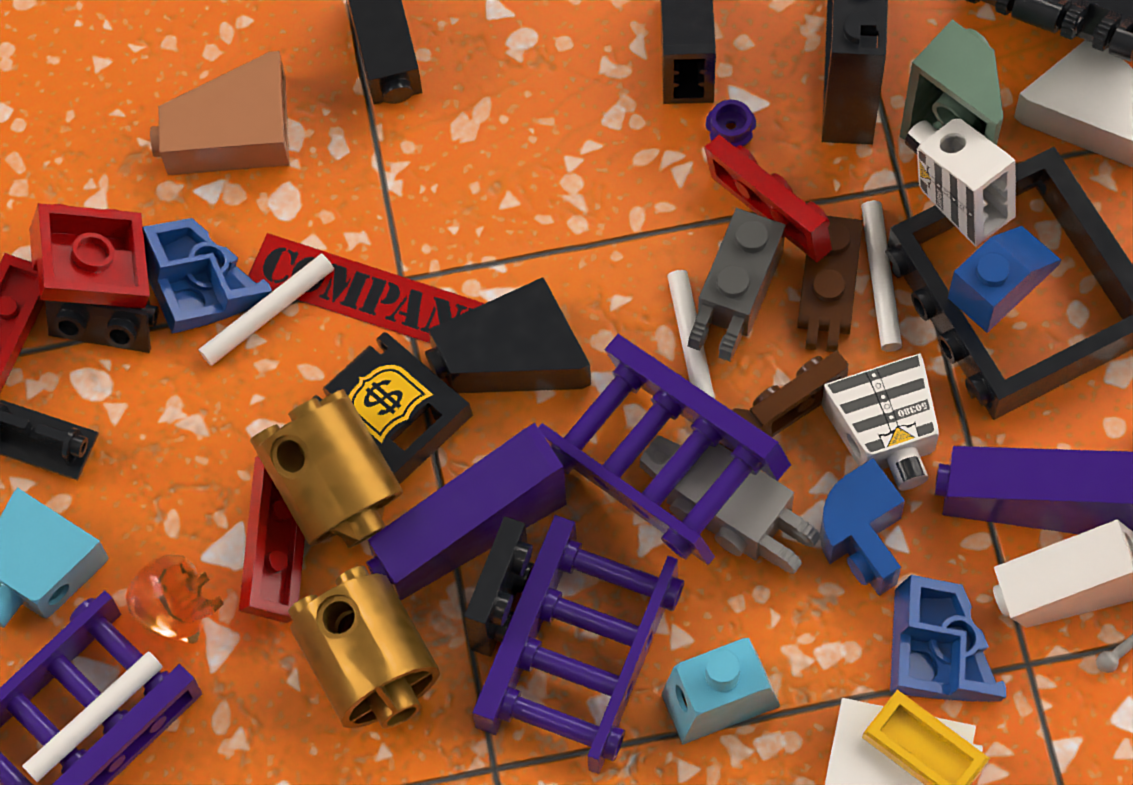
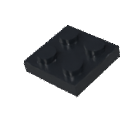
(500, 580)

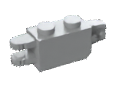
(748, 517)

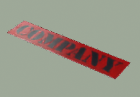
(361, 290)

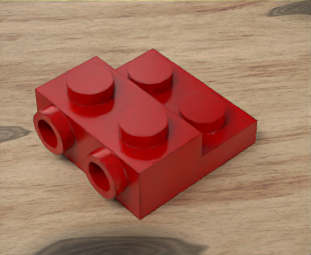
(89, 255)

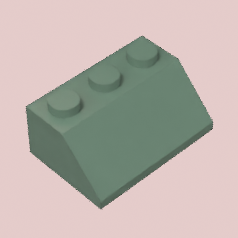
(955, 81)

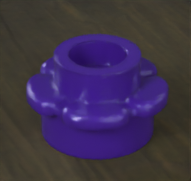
(731, 112)

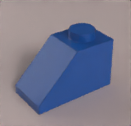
(1000, 276)

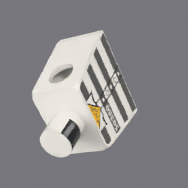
(965, 177)
(886, 417)

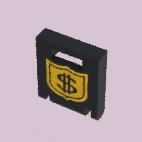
(391, 394)

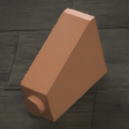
(227, 122)

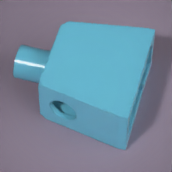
(42, 557)
(718, 690)

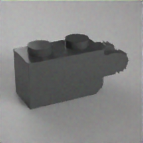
(738, 280)

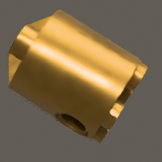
(329, 470)
(364, 650)

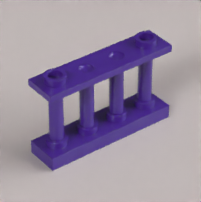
(671, 397)
(524, 652)
(124, 731)

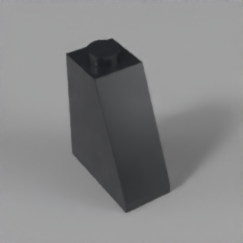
(385, 49)
(688, 51)
(510, 346)

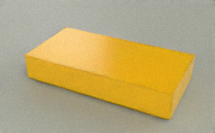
(923, 744)

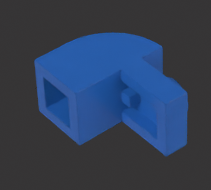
(851, 519)

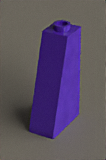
(1038, 487)
(464, 516)

